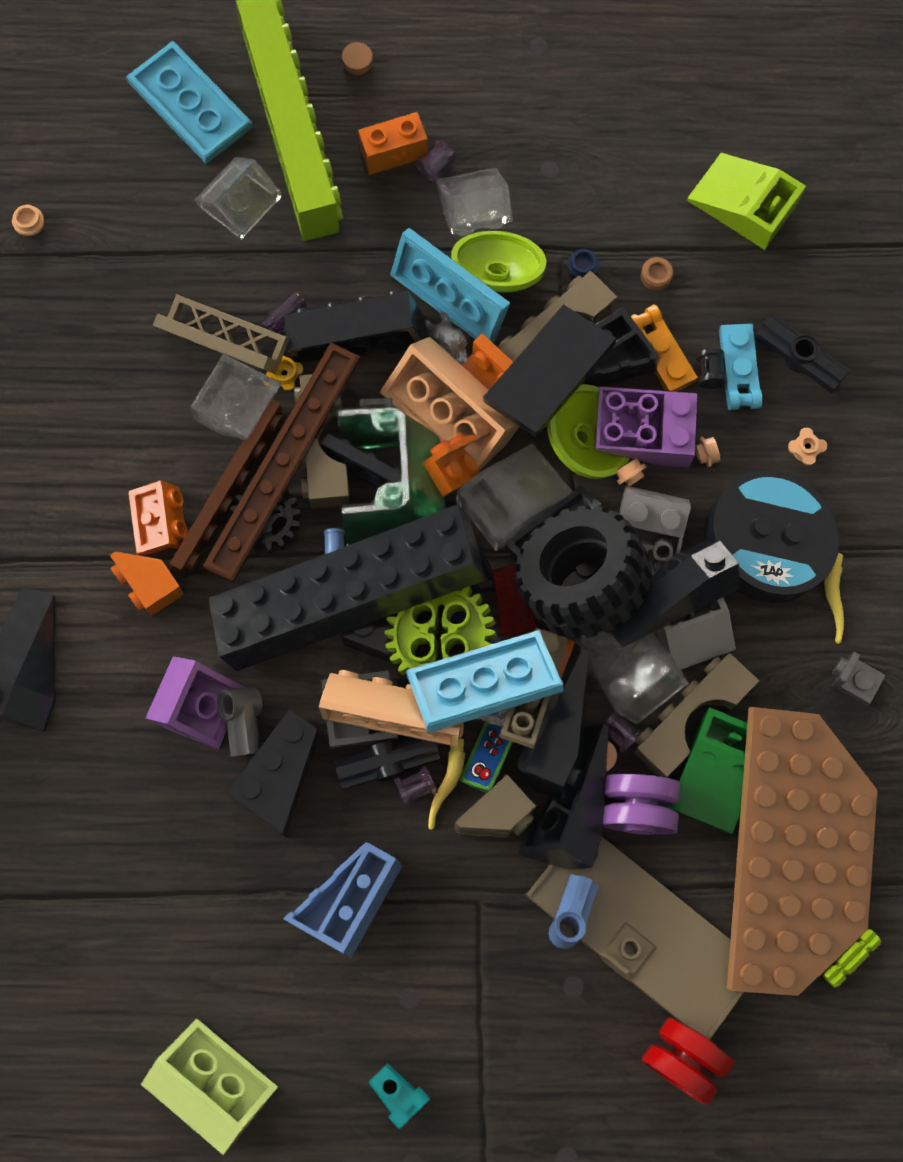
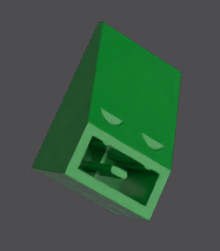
(714, 772)

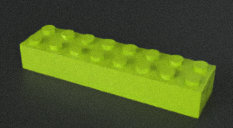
(290, 117)

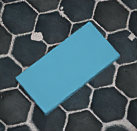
(189, 102)
(448, 287)
(484, 681)

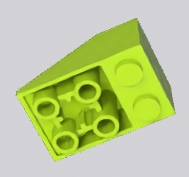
(747, 197)

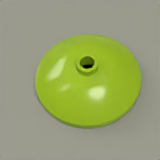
(501, 260)
(576, 420)

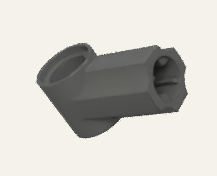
(240, 711)

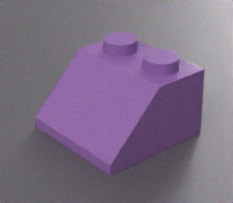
(189, 701)

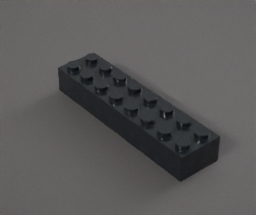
(346, 588)

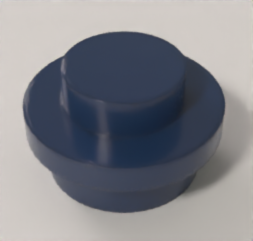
(582, 262)

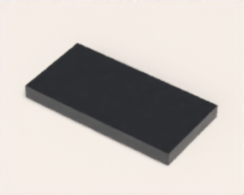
(549, 370)

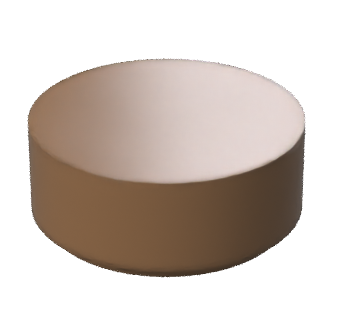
(357, 58)
(657, 273)

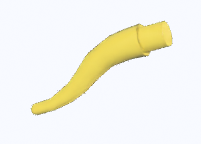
(832, 592)
(454, 771)

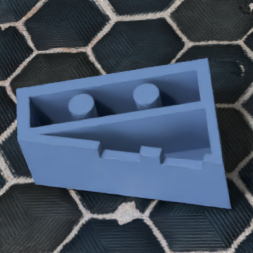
(348, 900)

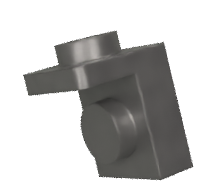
(857, 678)

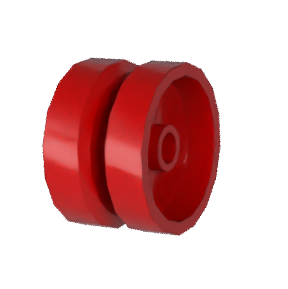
(690, 1057)

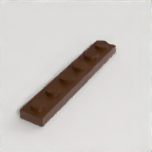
(222, 498)

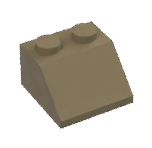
(498, 812)

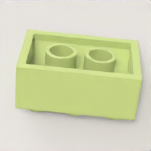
(208, 1085)

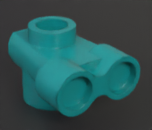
(404, 1101)

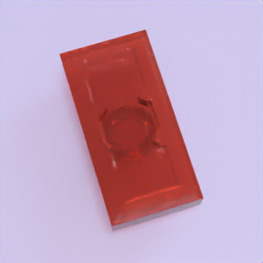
(513, 611)

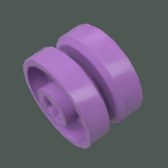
(641, 804)

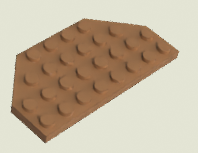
(798, 854)

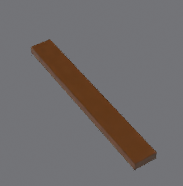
(281, 463)

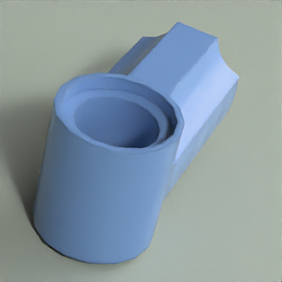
(573, 909)

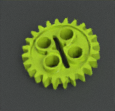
(410, 635)

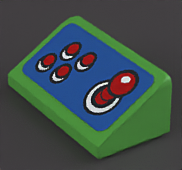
(486, 759)

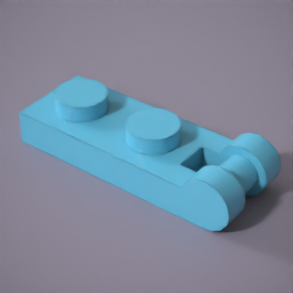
(740, 366)

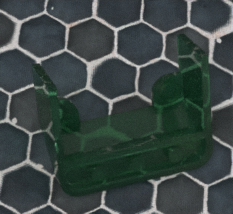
(395, 501)

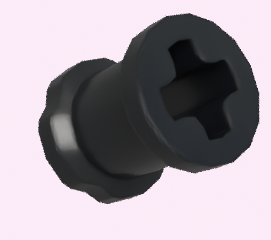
(711, 368)

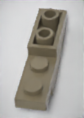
(524, 720)

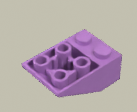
(647, 425)

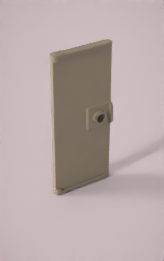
(649, 938)

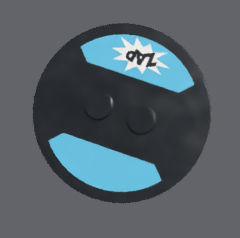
(777, 534)

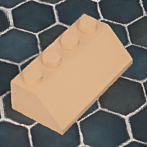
(447, 400)
(379, 707)

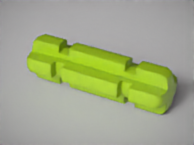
(851, 958)

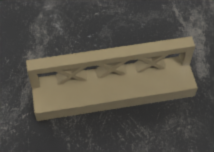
(215, 342)

